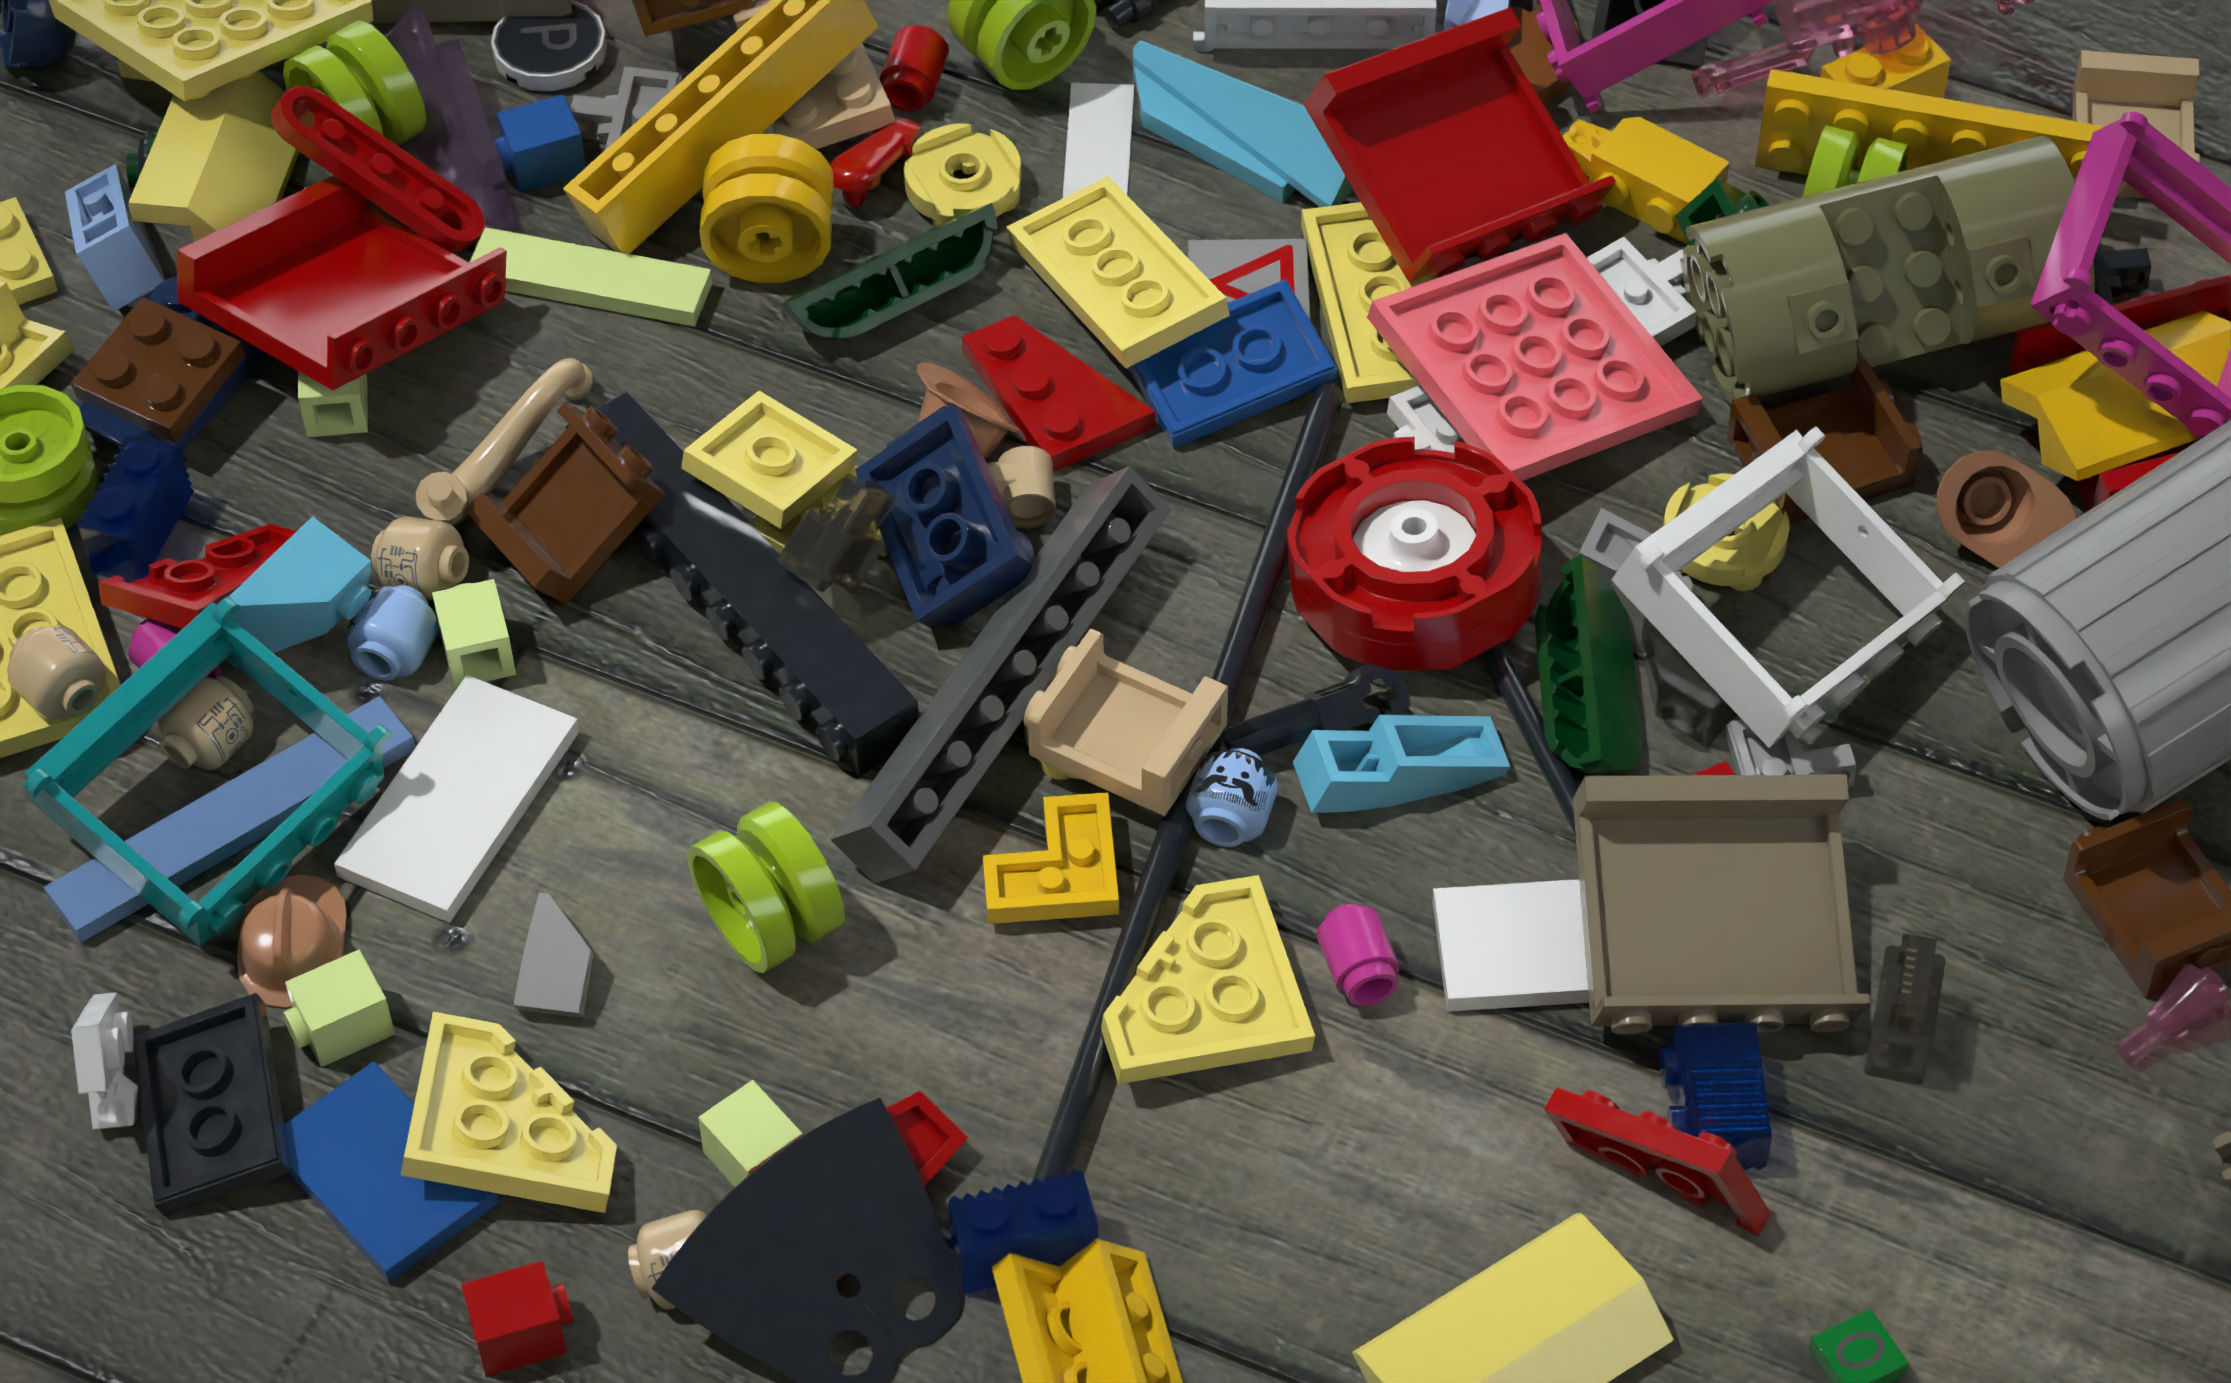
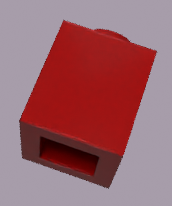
(517, 1317)

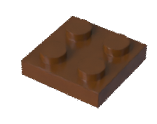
(158, 369)

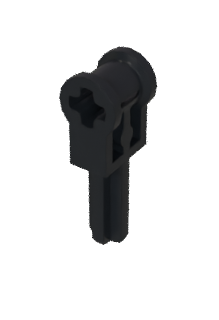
(1328, 708)

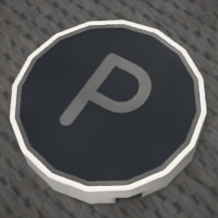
(549, 50)

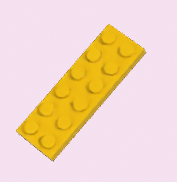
(1933, 127)

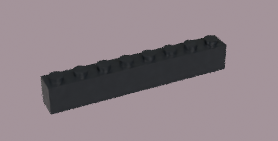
(764, 607)

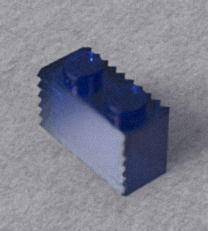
(135, 508)
(1719, 1087)
(1037, 1221)

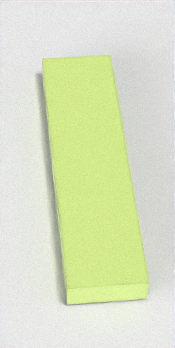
(600, 277)

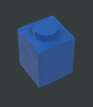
(540, 143)

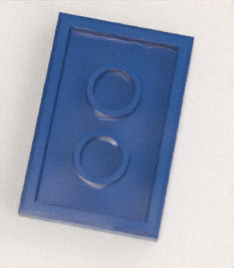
(1235, 366)
(350, 1163)

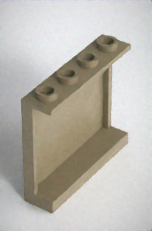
(1716, 901)

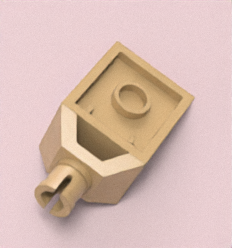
(839, 105)

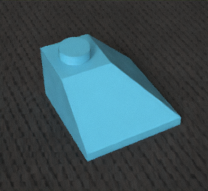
(303, 589)

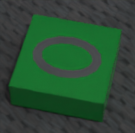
(1859, 1351)

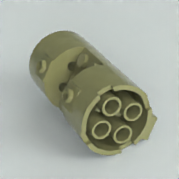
(1876, 268)

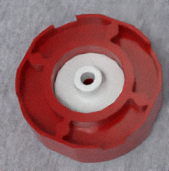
(1415, 554)

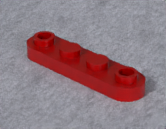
(377, 168)

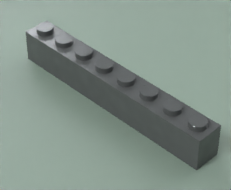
(998, 677)

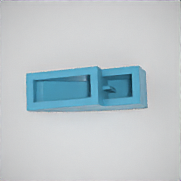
(1398, 761)

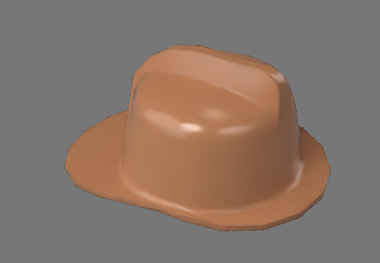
(980, 410)
(1999, 506)
(289, 934)

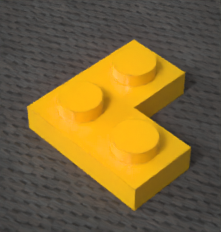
(1067, 879)

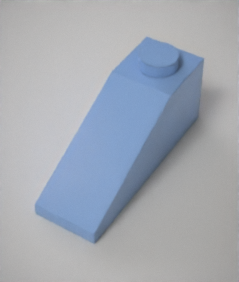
(111, 244)

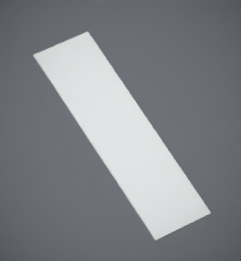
(1098, 135)

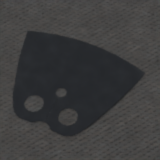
(777, 1243)

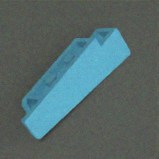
(1236, 127)

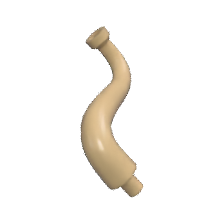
(447, 495)

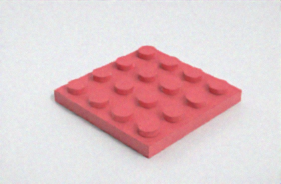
(1535, 357)

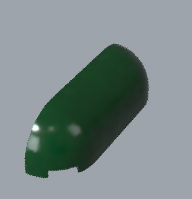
(896, 278)
(1588, 674)

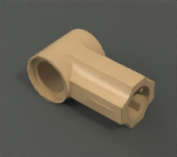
(1026, 485)

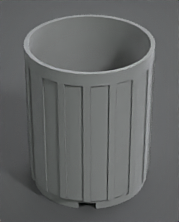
(2121, 637)

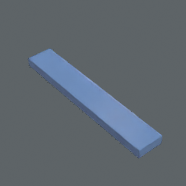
(217, 824)

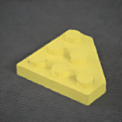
(1209, 991)
(500, 1124)

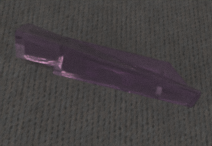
(456, 130)

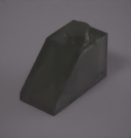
(1680, 692)

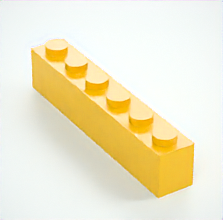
(726, 97)

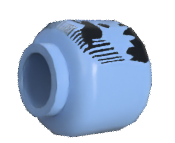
(392, 632)
(1231, 797)

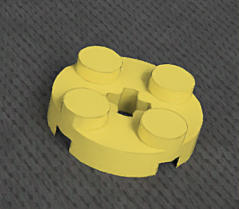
(953, 148)
(1740, 558)

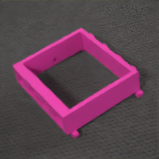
(1635, 42)
(2192, 198)

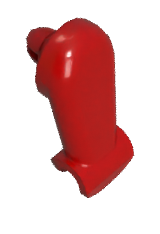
(864, 163)

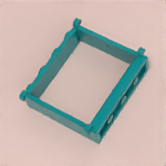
(140, 704)

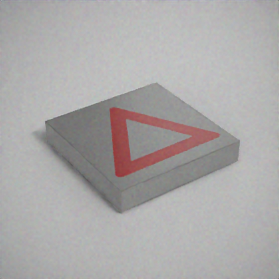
(1253, 264)

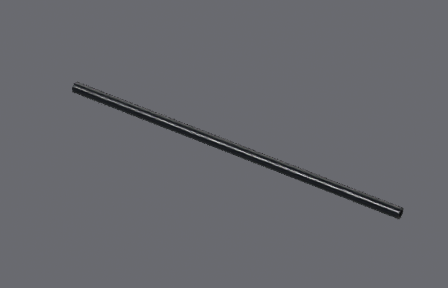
(1176, 826)

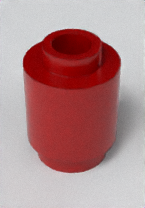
(914, 67)

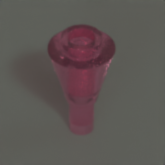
(2188, 1004)

